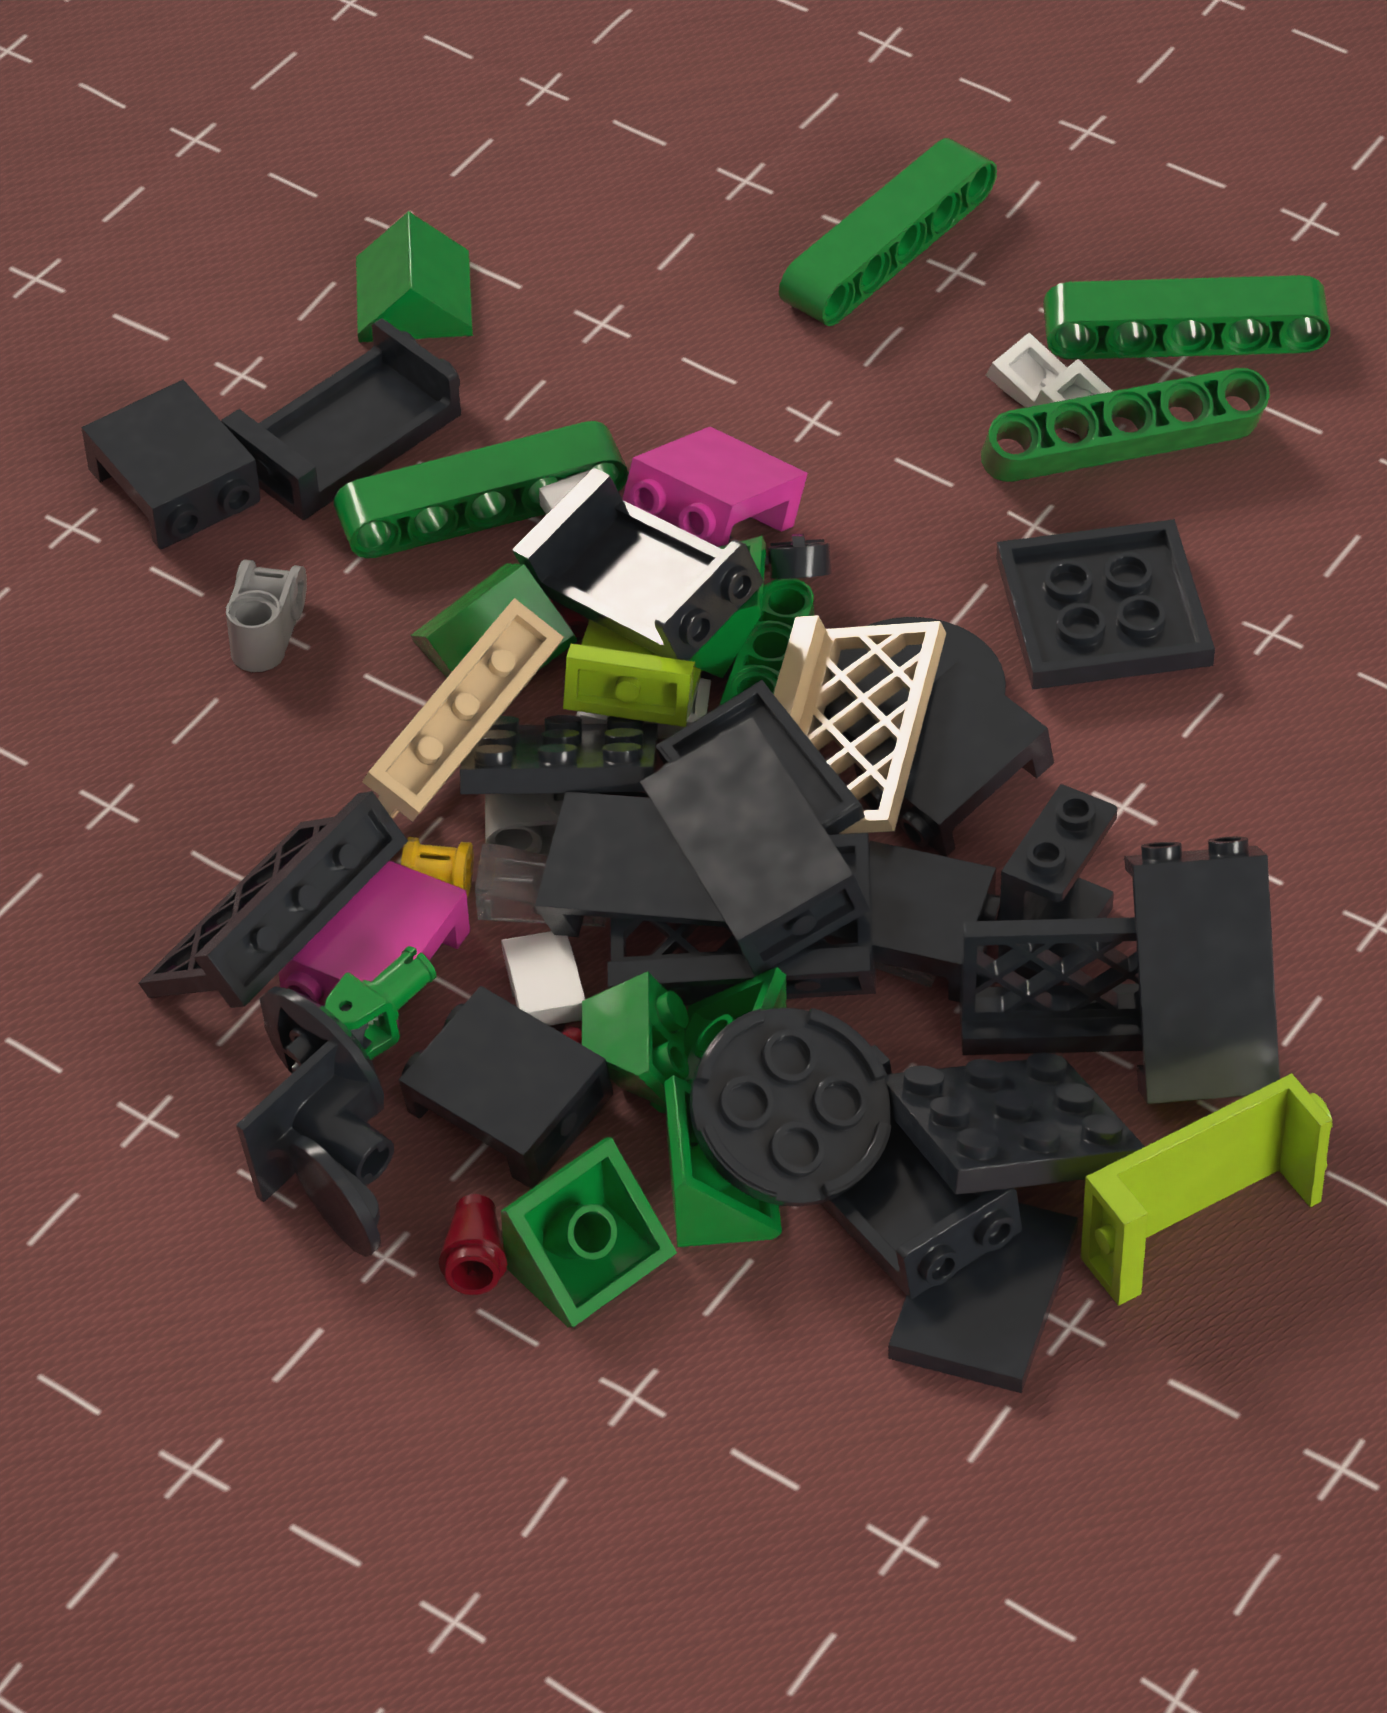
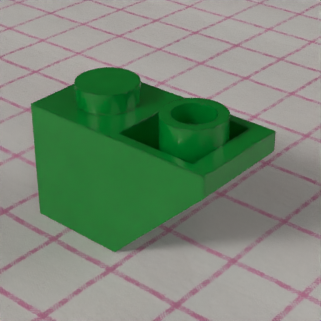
(639, 1035)

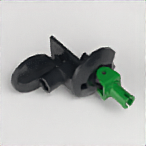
(321, 1111)

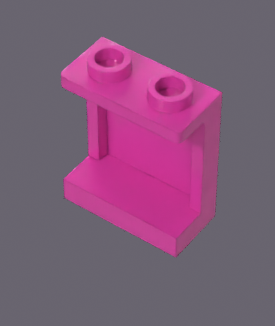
(712, 484)
(374, 928)

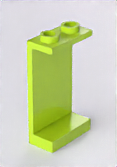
(627, 680)
(1196, 1167)

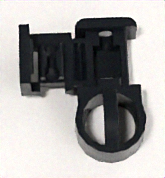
(798, 558)

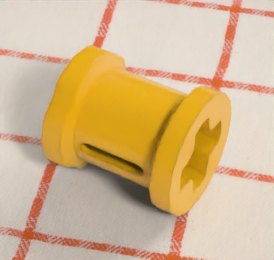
(441, 862)

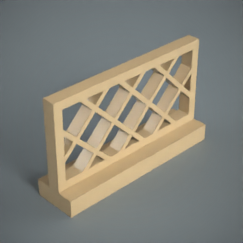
(813, 680)
(462, 711)

